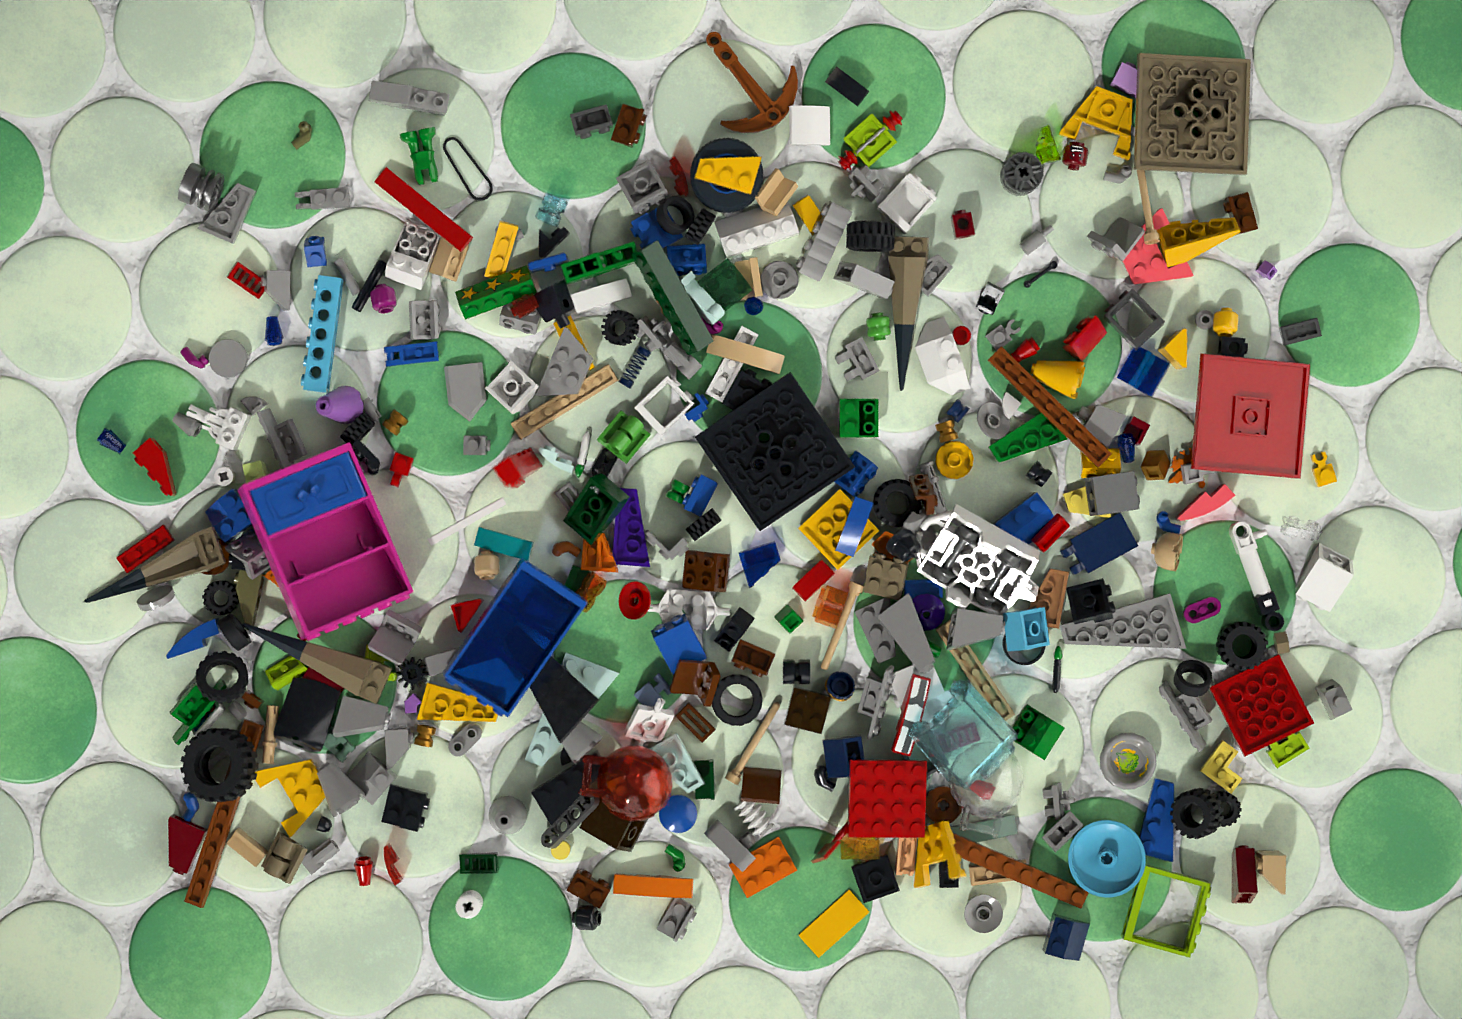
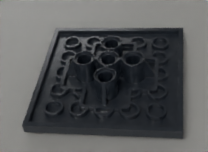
(782, 413)

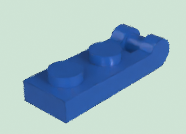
(412, 353)

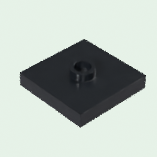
(875, 878)

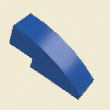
(854, 526)
(195, 638)

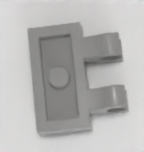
(861, 358)

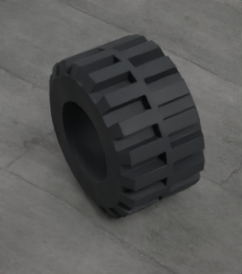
(870, 236)
(884, 491)
(1258, 645)
(1184, 820)

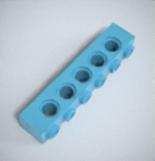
(325, 363)

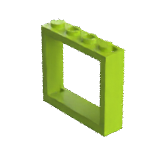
(1194, 926)

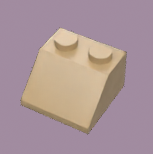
(1272, 868)

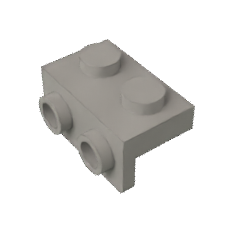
(424, 320)
(526, 324)

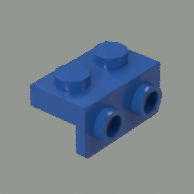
(700, 495)

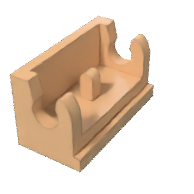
(905, 856)

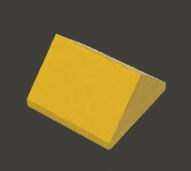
(1176, 349)

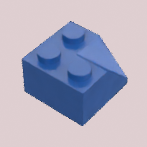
(228, 516)

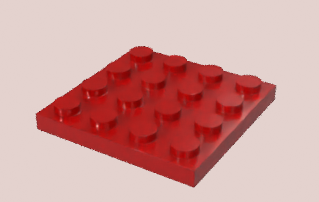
(1261, 705)
(887, 798)

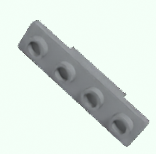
(282, 438)
(874, 698)
(1189, 712)

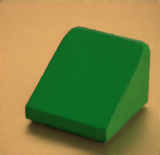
(788, 619)

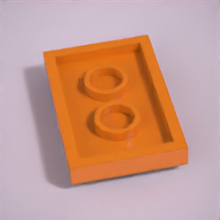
(769, 867)

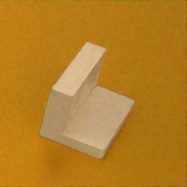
(775, 192)
(447, 260)
(750, 272)
(247, 847)

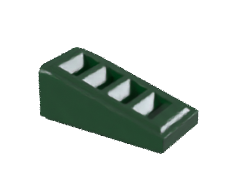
(494, 862)

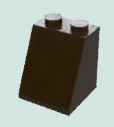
(612, 830)

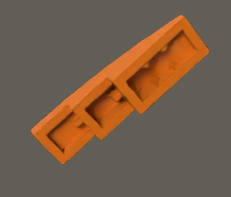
(653, 886)

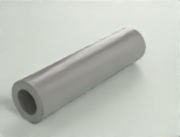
(347, 276)

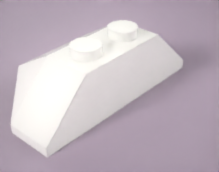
(941, 358)

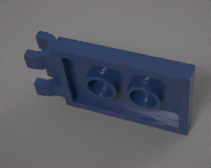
(1100, 544)

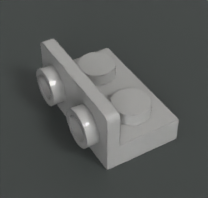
(676, 919)

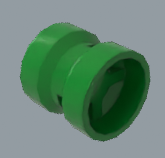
(680, 487)

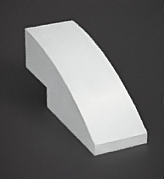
(601, 295)

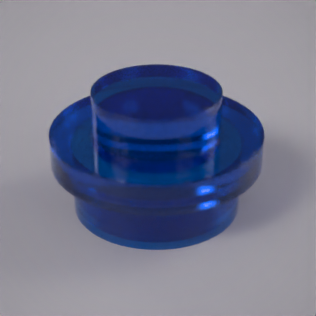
(753, 305)

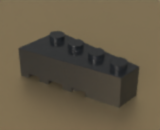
(562, 790)

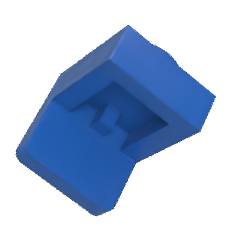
(315, 251)
(696, 413)

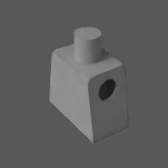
(1101, 422)
(1333, 699)

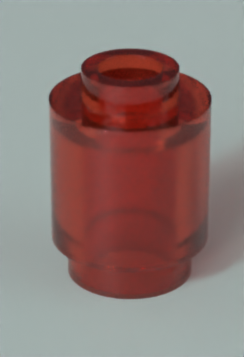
(524, 305)

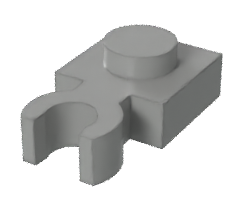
(1000, 336)

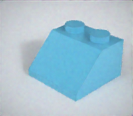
(1026, 629)

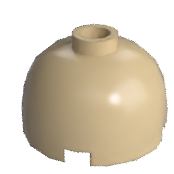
(1167, 551)

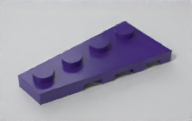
(629, 534)

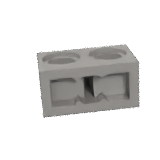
(1062, 831)

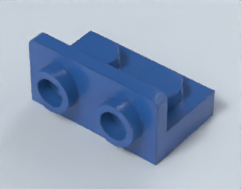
(688, 258)
(858, 477)

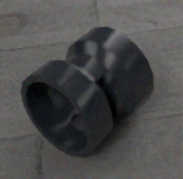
(1039, 474)

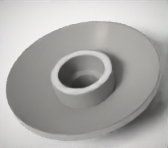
(993, 420)
(984, 923)

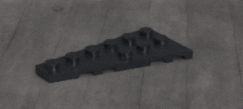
(561, 698)

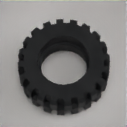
(197, 758)

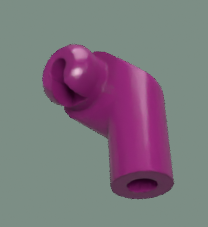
(713, 328)
(192, 360)

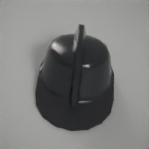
(904, 545)

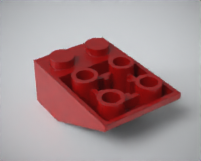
(1085, 339)

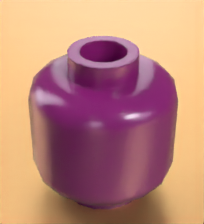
(383, 298)

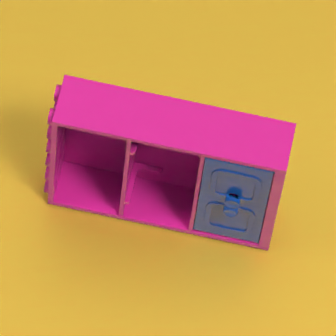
(325, 541)

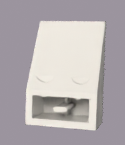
(412, 255)

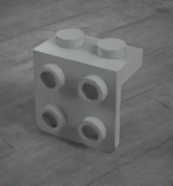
(1118, 240)
(679, 549)
(395, 637)

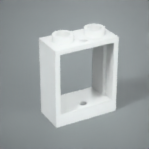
(686, 396)

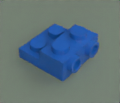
(649, 230)

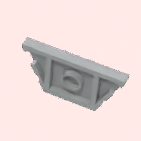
(566, 368)

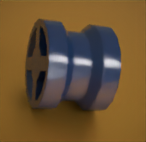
(957, 410)

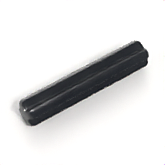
(369, 285)

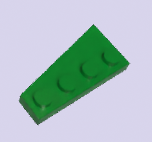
(1027, 438)

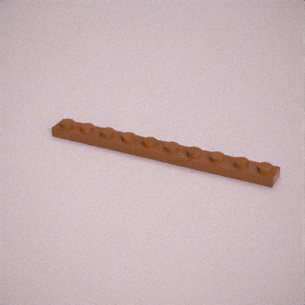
(217, 833)

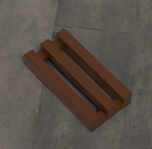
(707, 733)

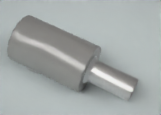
(1035, 240)

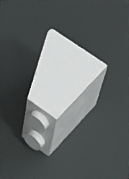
(1324, 578)

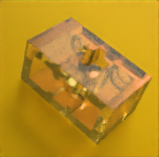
(859, 848)

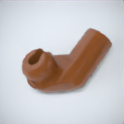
(565, 546)

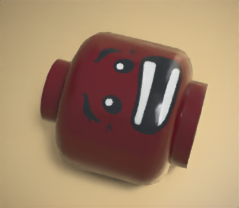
(1075, 155)

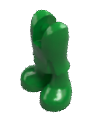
(422, 159)

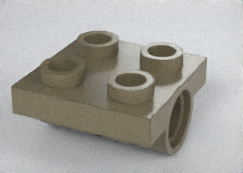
(283, 858)

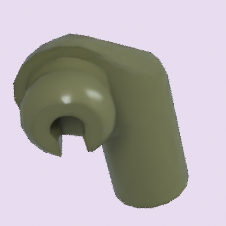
(304, 135)

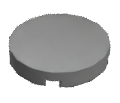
(779, 280)
(228, 358)
(156, 596)

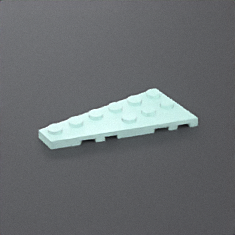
(594, 678)

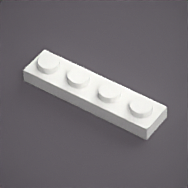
(729, 368)

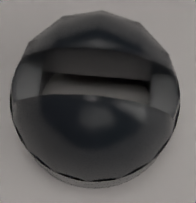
(324, 824)

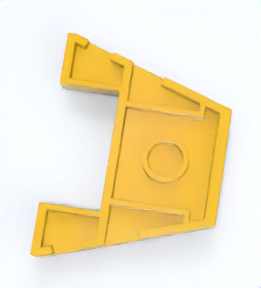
(1107, 112)
(301, 786)
(936, 848)

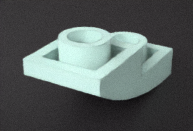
(550, 454)

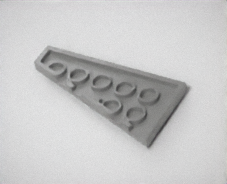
(1135, 625)

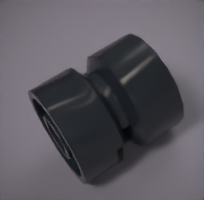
(796, 671)

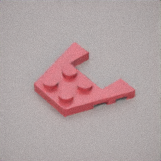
(1146, 262)

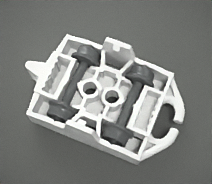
(967, 580)

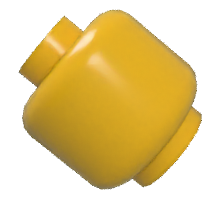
(1225, 322)

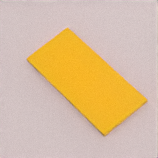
(833, 923)

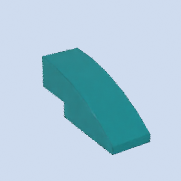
(503, 543)

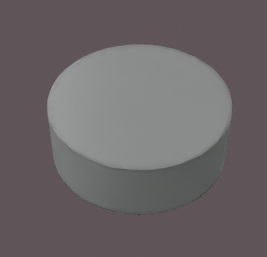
(237, 710)

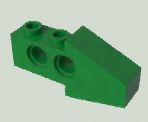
(598, 263)

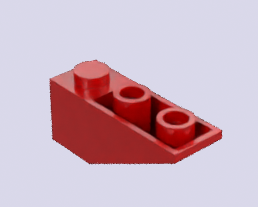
(155, 460)

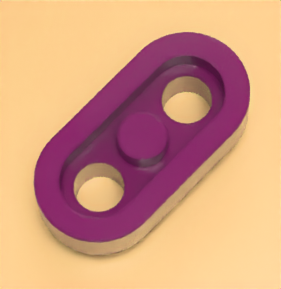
(1201, 610)

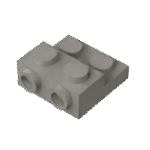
(642, 187)

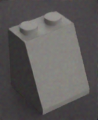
(972, 627)

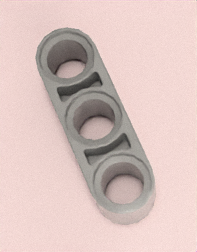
(729, 845)

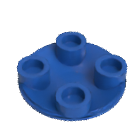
(678, 814)

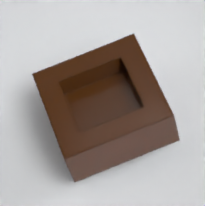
(252, 700)

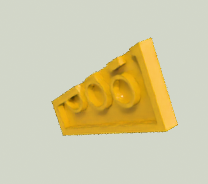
(454, 705)

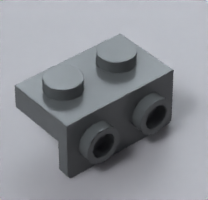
(591, 121)

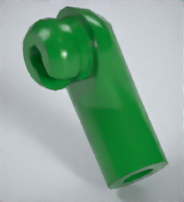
(678, 857)

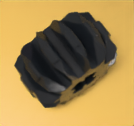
(406, 675)

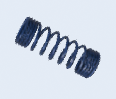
(629, 383)

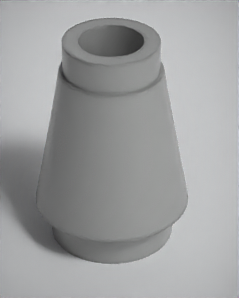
(188, 424)

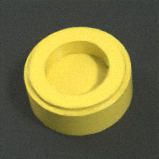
(562, 851)

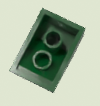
(595, 507)

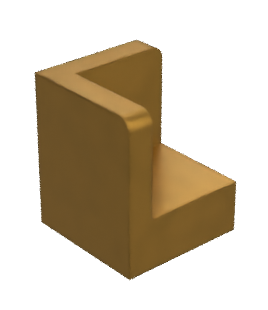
(1155, 465)

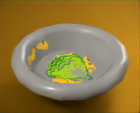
(1128, 761)

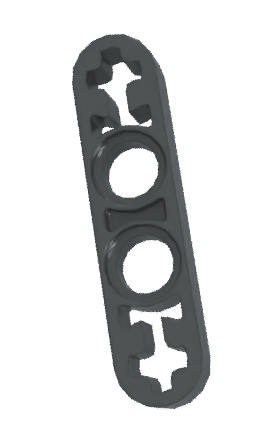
(572, 823)

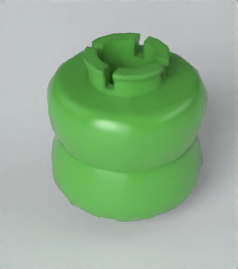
(878, 326)

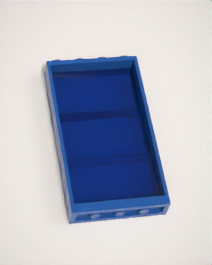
(514, 638)

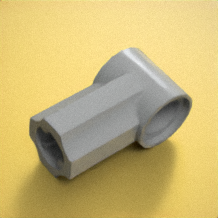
(685, 363)
(316, 858)

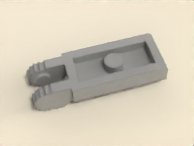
(325, 198)

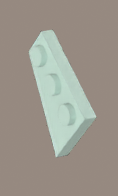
(680, 763)

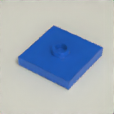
(548, 263)

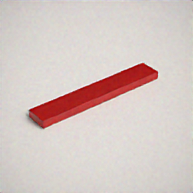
(423, 209)

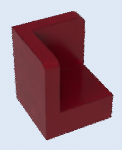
(1137, 428)

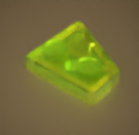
(1046, 147)

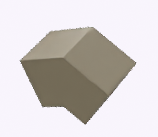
(1281, 642)

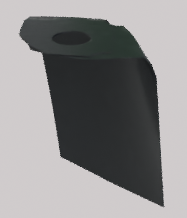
(306, 714)

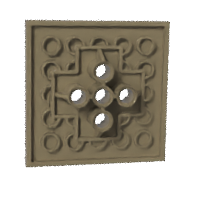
(1166, 140)

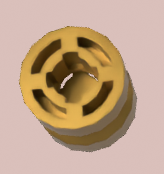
(395, 422)
(946, 431)
(424, 735)

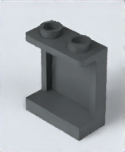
(1112, 493)

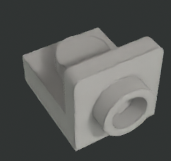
(476, 445)

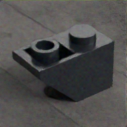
(734, 629)

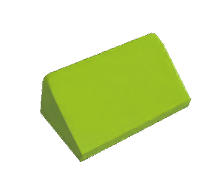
(284, 671)

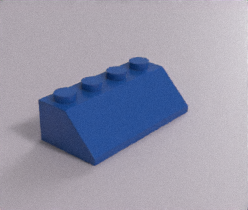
(1026, 518)

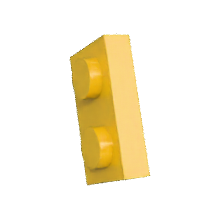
(1111, 465)

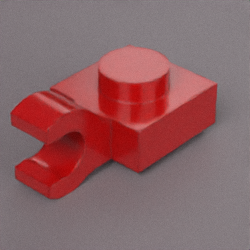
(401, 466)

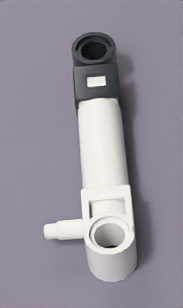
(1263, 596)

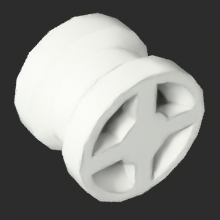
(228, 478)

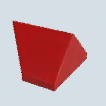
(464, 612)

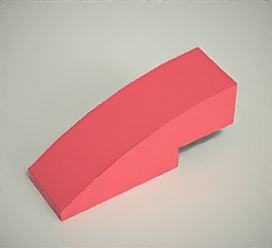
(1206, 503)

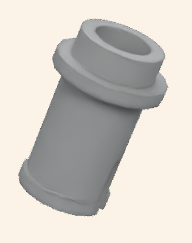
(370, 409)

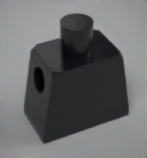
(555, 303)

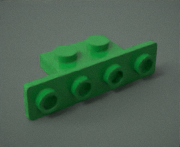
(191, 710)

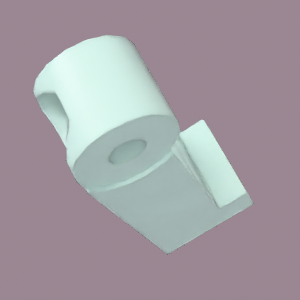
(704, 304)

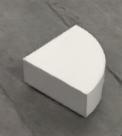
(1009, 405)

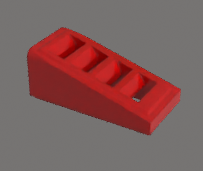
(234, 270)

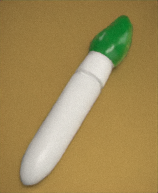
(582, 454)

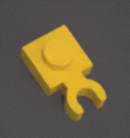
(1323, 473)

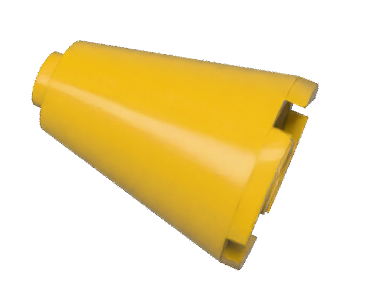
(1060, 375)

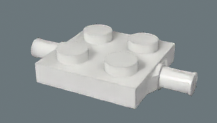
(649, 723)

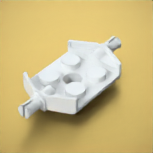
(703, 607)

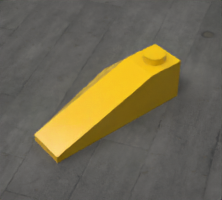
(1187, 240)

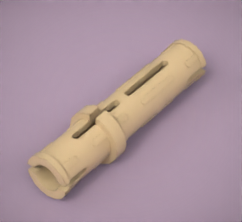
(269, 740)

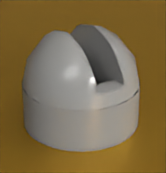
(746, 839)

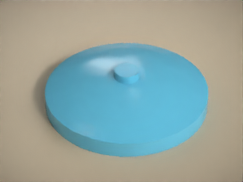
(1107, 858)

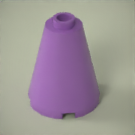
(341, 404)

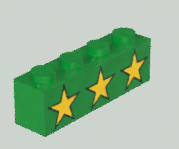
(495, 292)

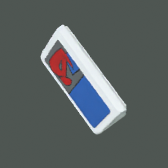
(209, 718)

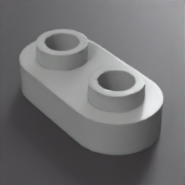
(464, 739)

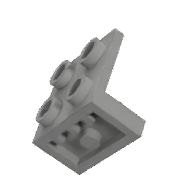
(250, 552)

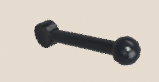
(1052, 265)

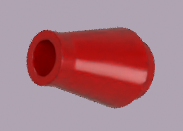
(1025, 350)
(363, 868)

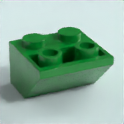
(858, 418)
(1037, 732)

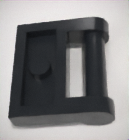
(366, 456)

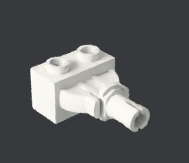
(225, 427)

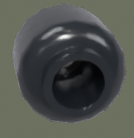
(586, 917)

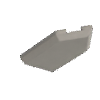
(465, 388)

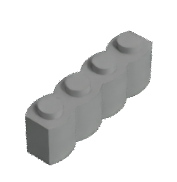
(824, 240)

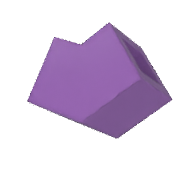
(1266, 270)
(412, 703)

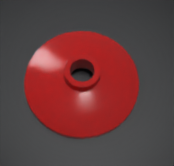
(629, 603)

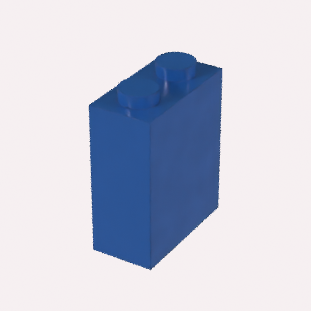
(678, 641)

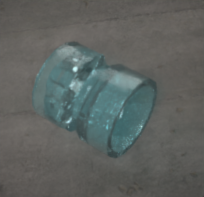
(551, 210)

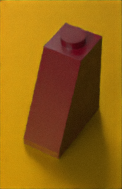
(184, 843)
(1244, 875)

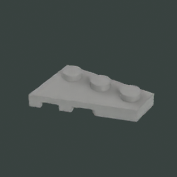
(230, 214)

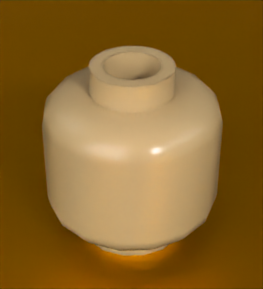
(486, 565)

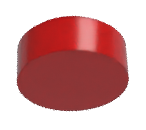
(961, 335)

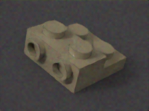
(885, 576)

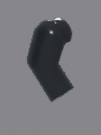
(821, 779)

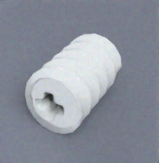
(755, 817)
(463, 909)

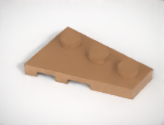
(1051, 596)

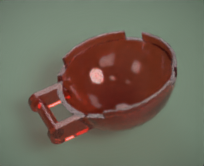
(630, 782)

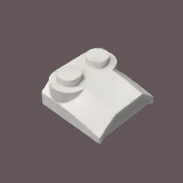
(512, 388)

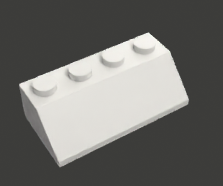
(755, 230)

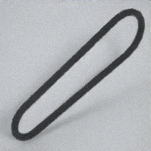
(456, 169)

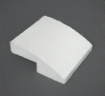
(809, 125)

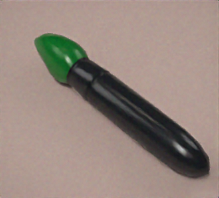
(1057, 669)

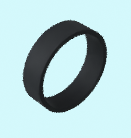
(1022, 663)

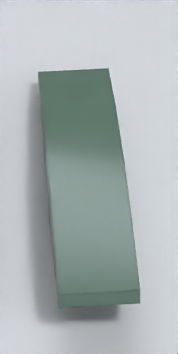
(1008, 828)

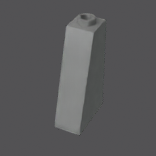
(905, 628)

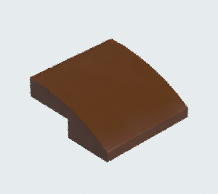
(761, 785)

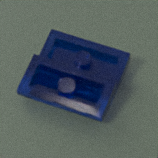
(1143, 371)

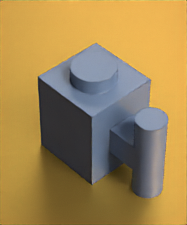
(648, 694)

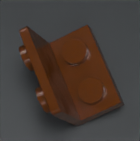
(705, 571)
(696, 679)

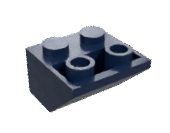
(839, 752)

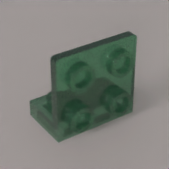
(725, 284)

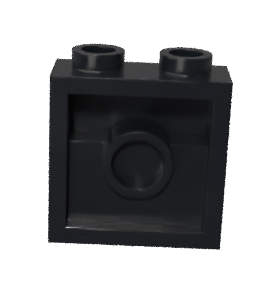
(744, 388)
(1091, 601)
(405, 808)

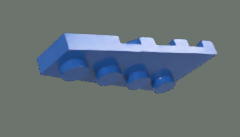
(1157, 825)

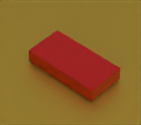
(1050, 532)

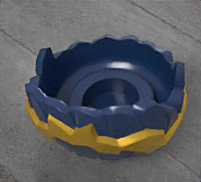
(840, 686)

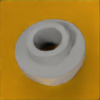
(1198, 319)

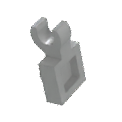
(1191, 475)

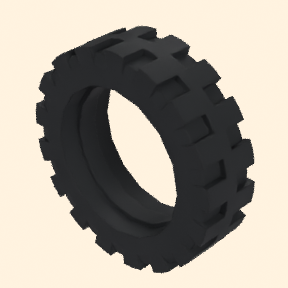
(221, 659)
(755, 708)

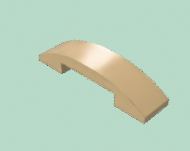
(746, 354)

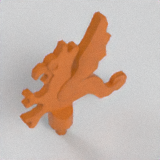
(1176, 464)

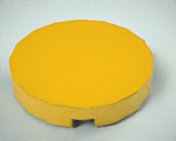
(954, 460)

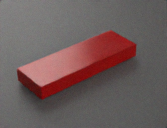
(145, 548)

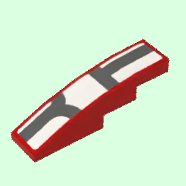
(912, 711)

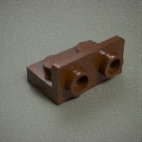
(628, 125)
(1241, 208)
(588, 888)

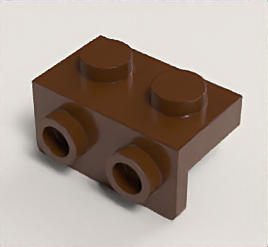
(924, 490)
(752, 657)

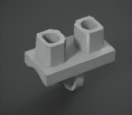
(863, 186)
(654, 331)
(1059, 801)

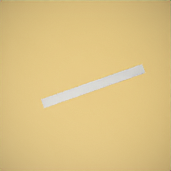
(467, 521)

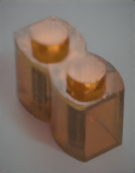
(591, 587)
(830, 606)

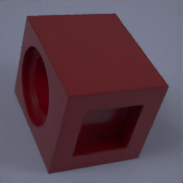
(962, 233)

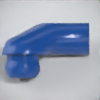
(1165, 524)
(192, 806)

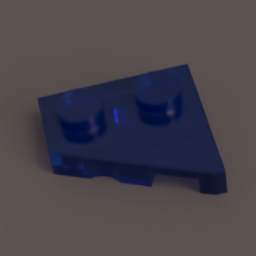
(758, 561)

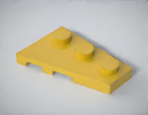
(730, 172)

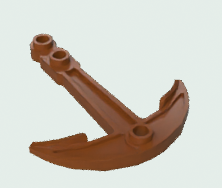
(755, 92)

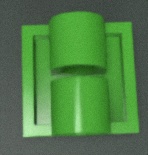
(624, 436)

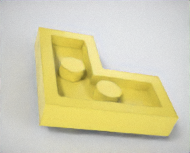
(1217, 767)

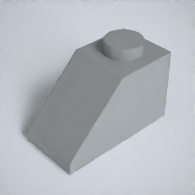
(277, 286)
(397, 744)

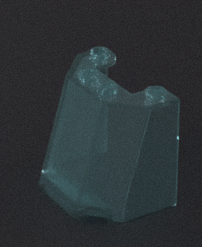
(965, 737)

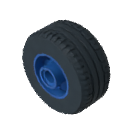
(719, 197)

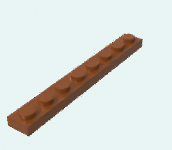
(1049, 407)
(1019, 871)

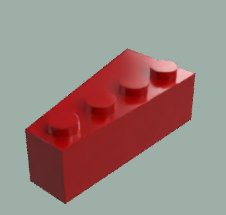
(517, 467)

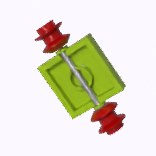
(870, 140)

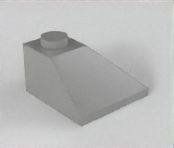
(372, 777)

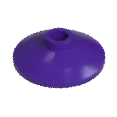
(932, 604)

